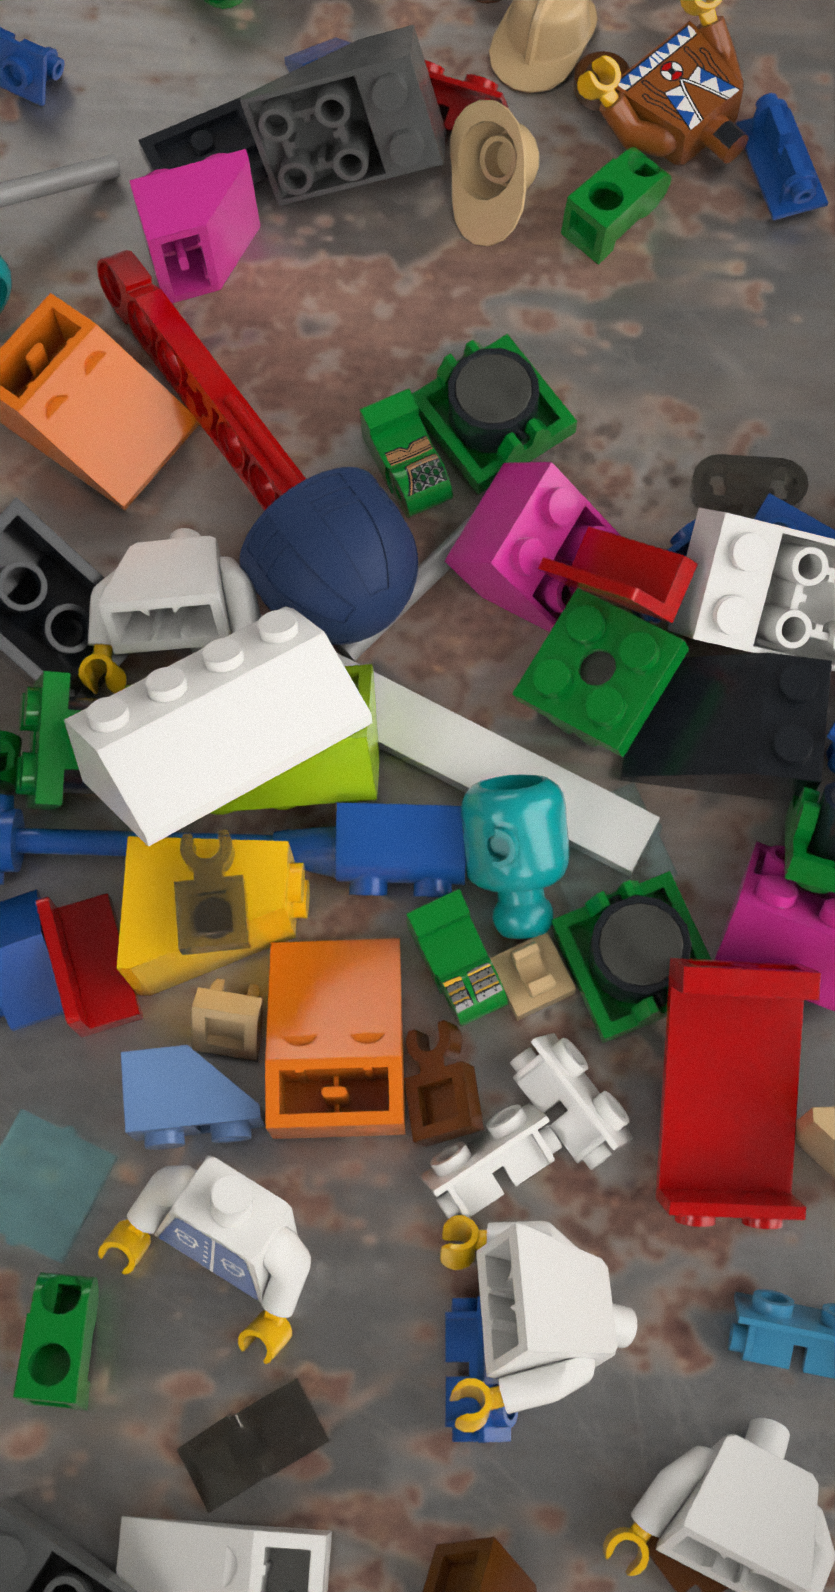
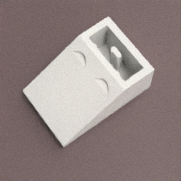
(759, 588)
(221, 1557)

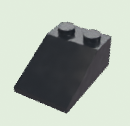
(43, 600)
(736, 727)

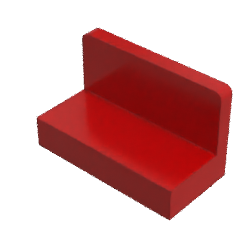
(626, 573)
(83, 956)

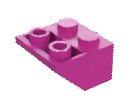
(197, 222)
(520, 519)
(781, 921)

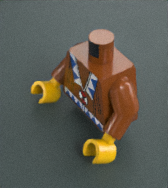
(677, 94)

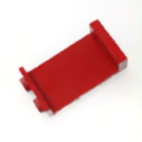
(732, 1091)

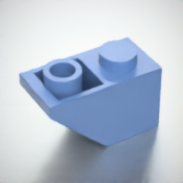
(180, 1095)

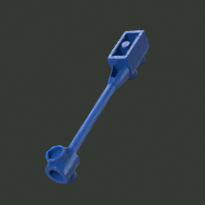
(366, 847)

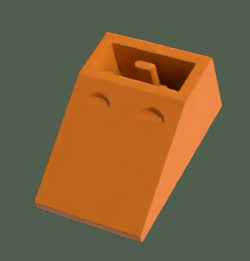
(88, 402)
(335, 1039)

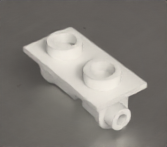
(591, 1115)
(508, 1143)

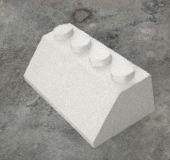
(216, 724)

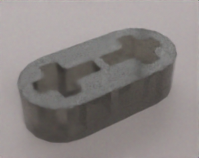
(747, 483)

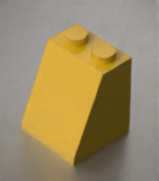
(148, 922)

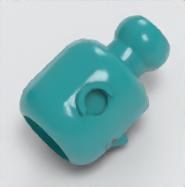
(516, 848)

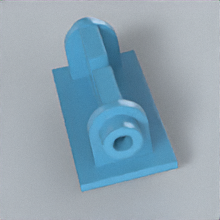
(776, 1324)

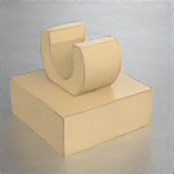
(533, 976)
(227, 1021)

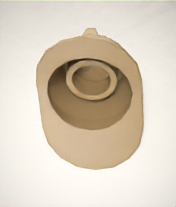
(541, 42)
(491, 170)

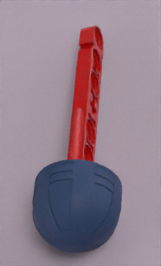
(323, 541)

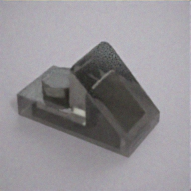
(253, 1444)

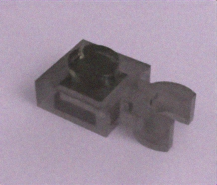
(212, 906)

